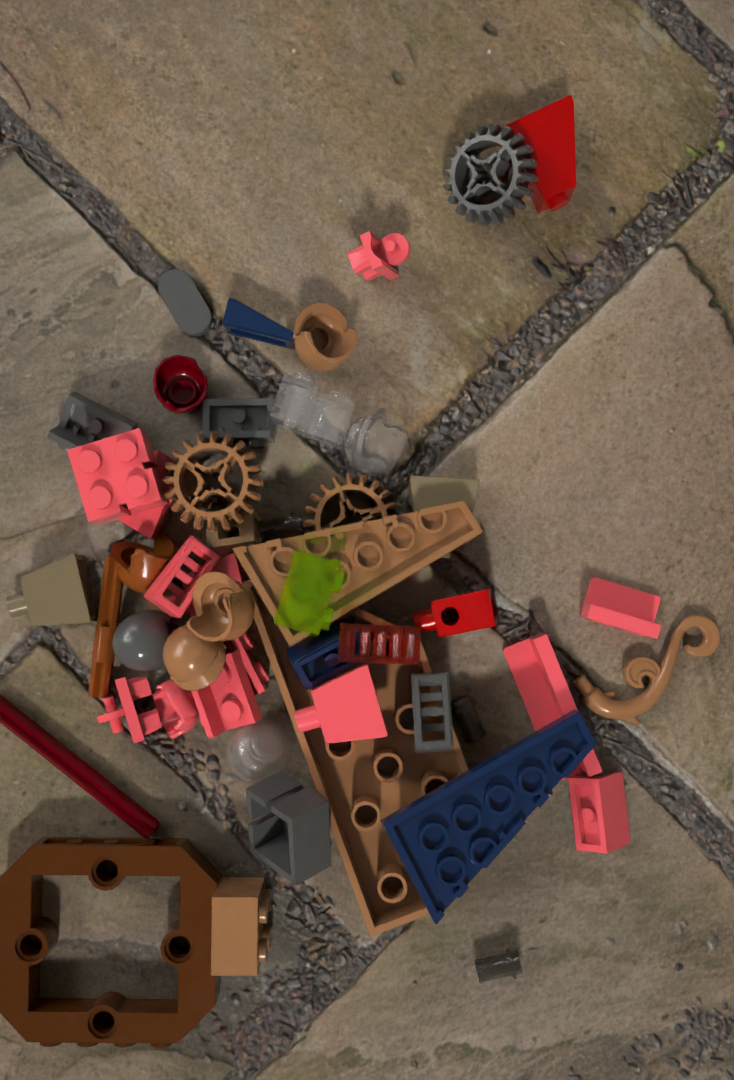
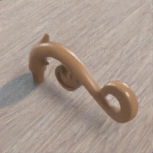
(660, 677)

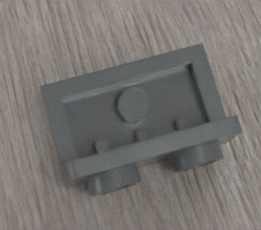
(242, 418)
(87, 422)

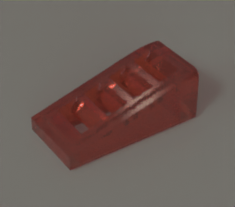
(403, 644)

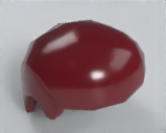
(180, 384)

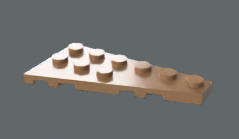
(370, 552)

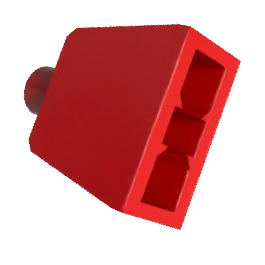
(474, 608)

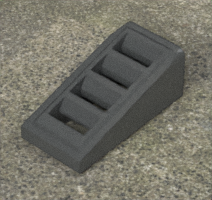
(432, 745)

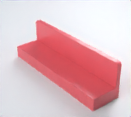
(544, 688)

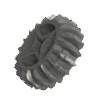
(467, 158)

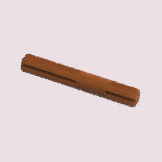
(106, 625)

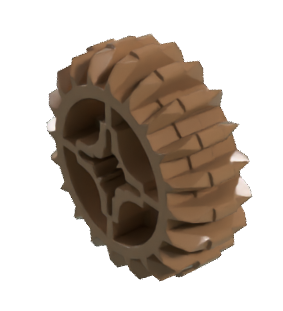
(340, 491)
(202, 495)

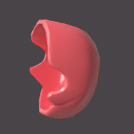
(175, 708)

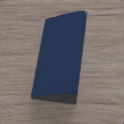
(317, 657)

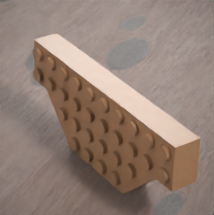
(368, 776)

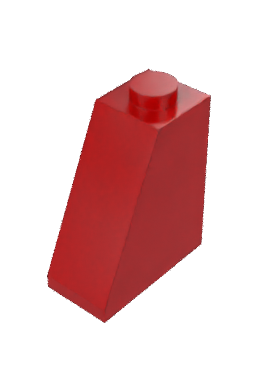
(553, 141)

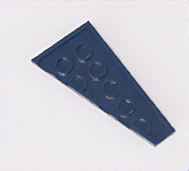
(475, 815)

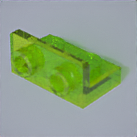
(308, 592)

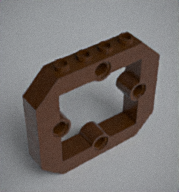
(79, 1019)

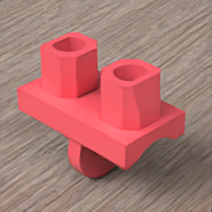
(378, 255)
(138, 724)

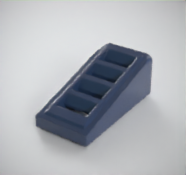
(250, 324)

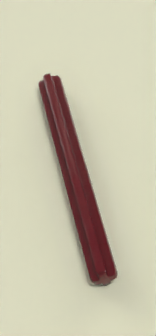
(77, 770)

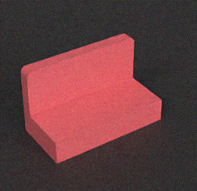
(621, 607)
(599, 812)

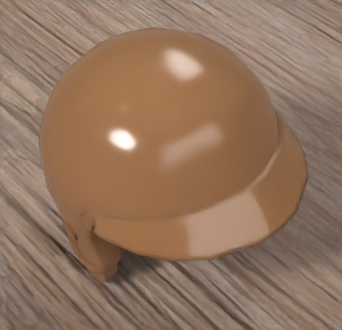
(323, 337)
(222, 608)
(192, 660)

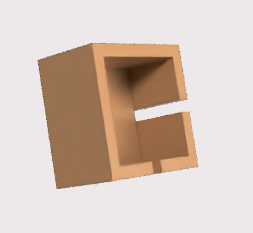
(238, 926)

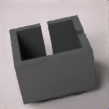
(295, 833)

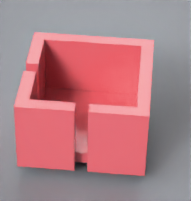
(114, 475)

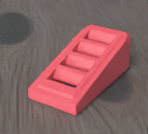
(172, 570)

